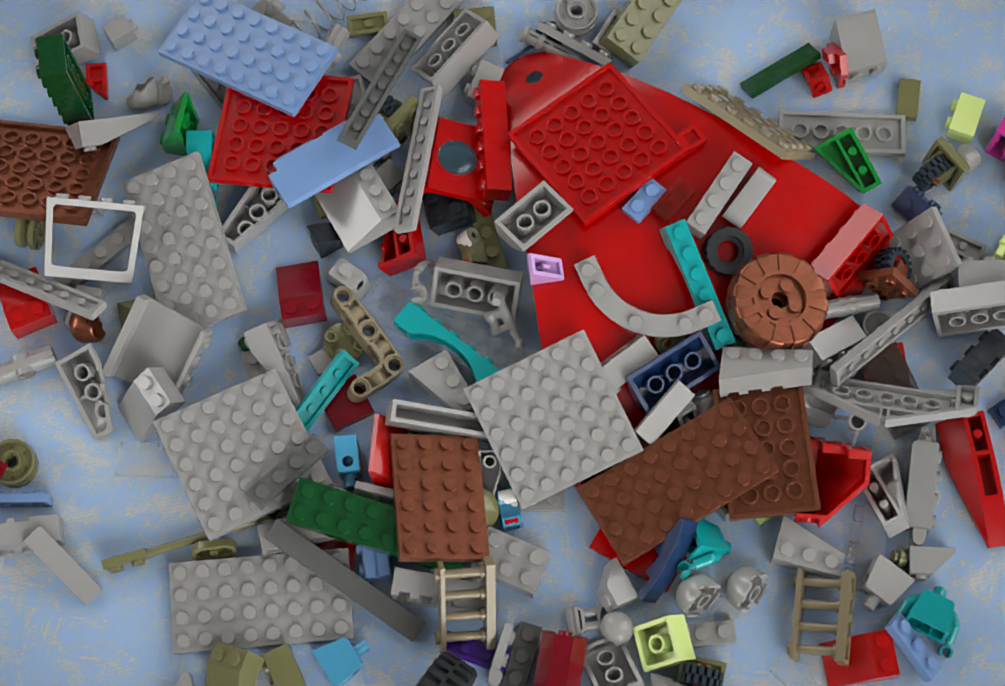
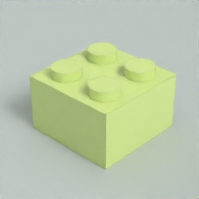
(664, 643)

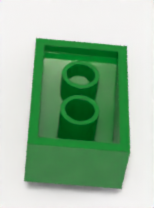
(181, 119)

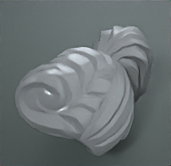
(150, 93)

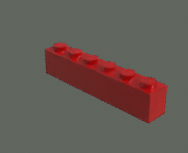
(493, 140)

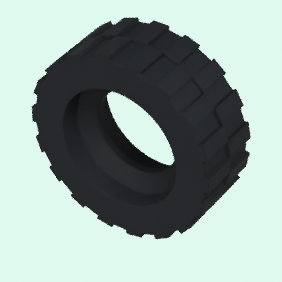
(715, 239)

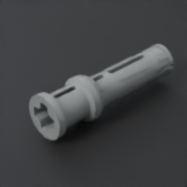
(541, 41)

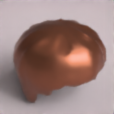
(86, 330)

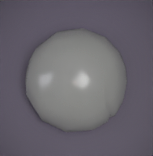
(617, 627)

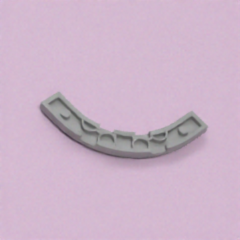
(638, 320)

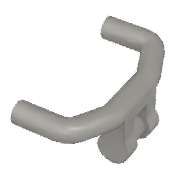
(508, 323)

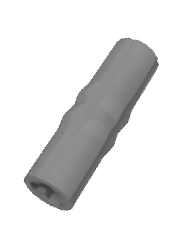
(853, 305)

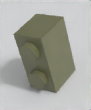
(283, 667)

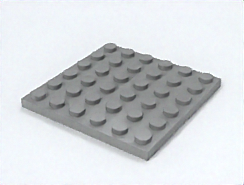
(553, 419)
(229, 445)

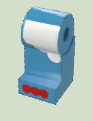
(509, 510)

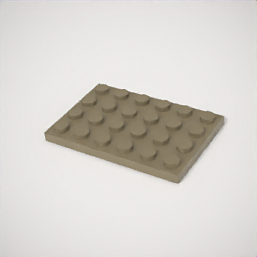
(749, 121)

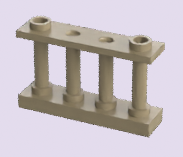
(486, 613)
(841, 629)

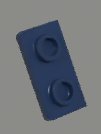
(913, 203)

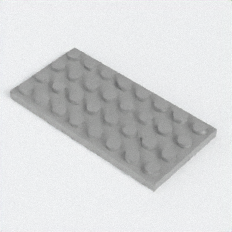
(186, 242)
(255, 603)

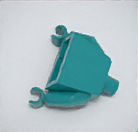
(705, 549)
(932, 616)

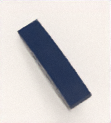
(670, 554)

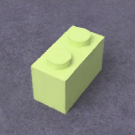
(965, 118)

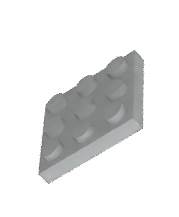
(928, 247)

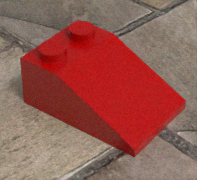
(25, 312)
(870, 660)

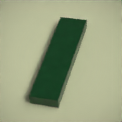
(780, 70)

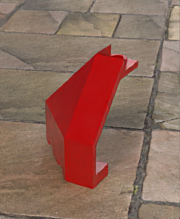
(840, 476)

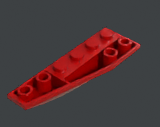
(974, 471)

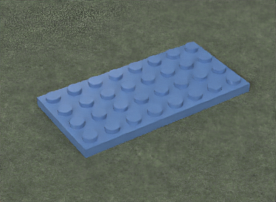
(249, 53)

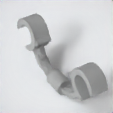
(421, 290)

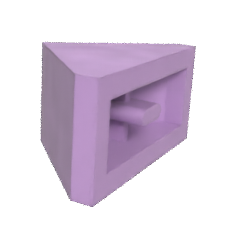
(544, 269)

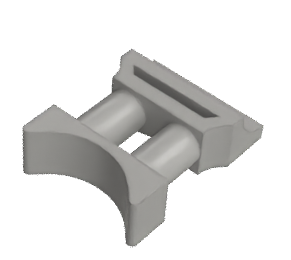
(576, 619)

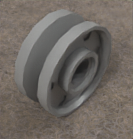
(580, 24)

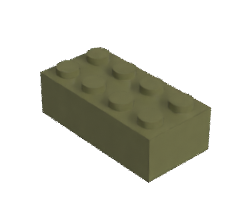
(637, 28)

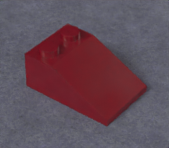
(301, 294)

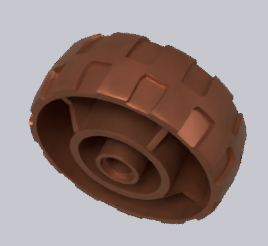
(793, 290)

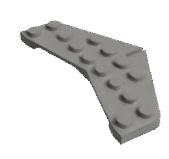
(897, 403)

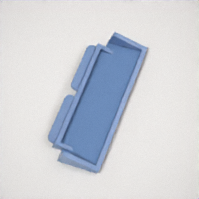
(327, 161)

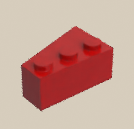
(402, 250)

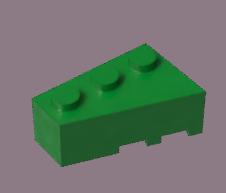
(849, 159)

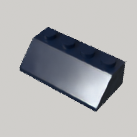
(686, 361)

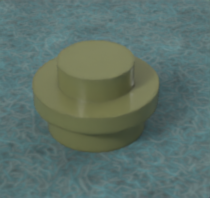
(899, 556)

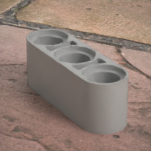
(749, 197)

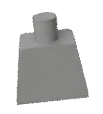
(348, 275)
(883, 583)

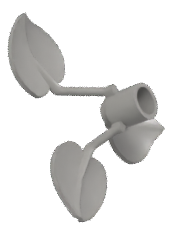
(820, 414)

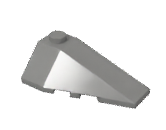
(93, 133)
(270, 347)
(86, 382)

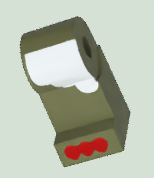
(471, 246)

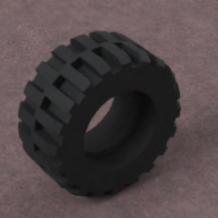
(448, 671)

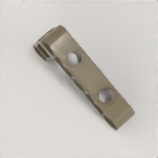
(376, 347)

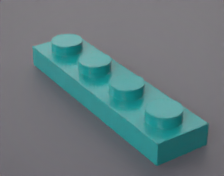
(326, 388)

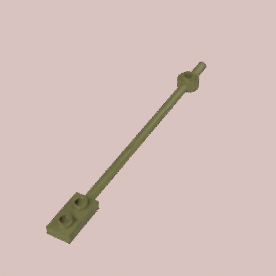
(139, 556)

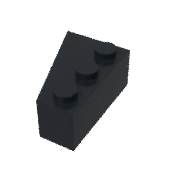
(979, 359)

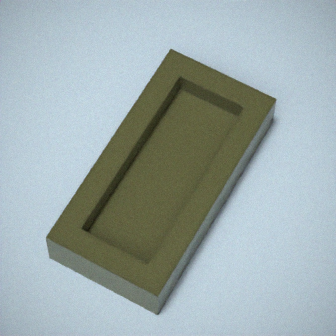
(908, 98)

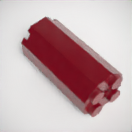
(560, 659)

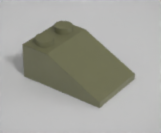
(232, 666)

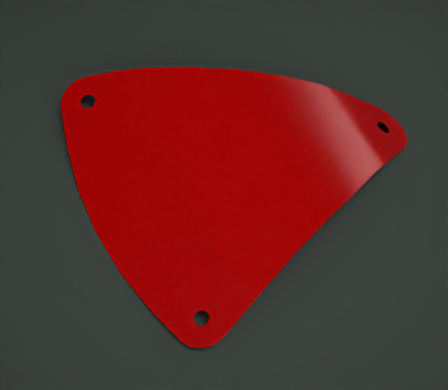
(792, 218)

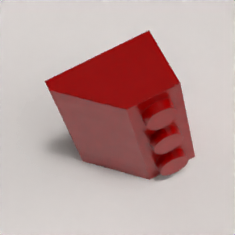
(380, 456)

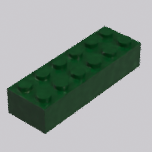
(63, 79)

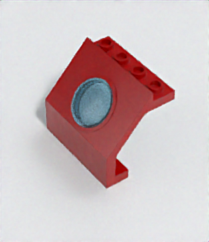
(454, 164)

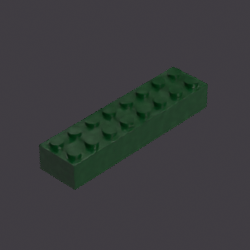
(348, 519)

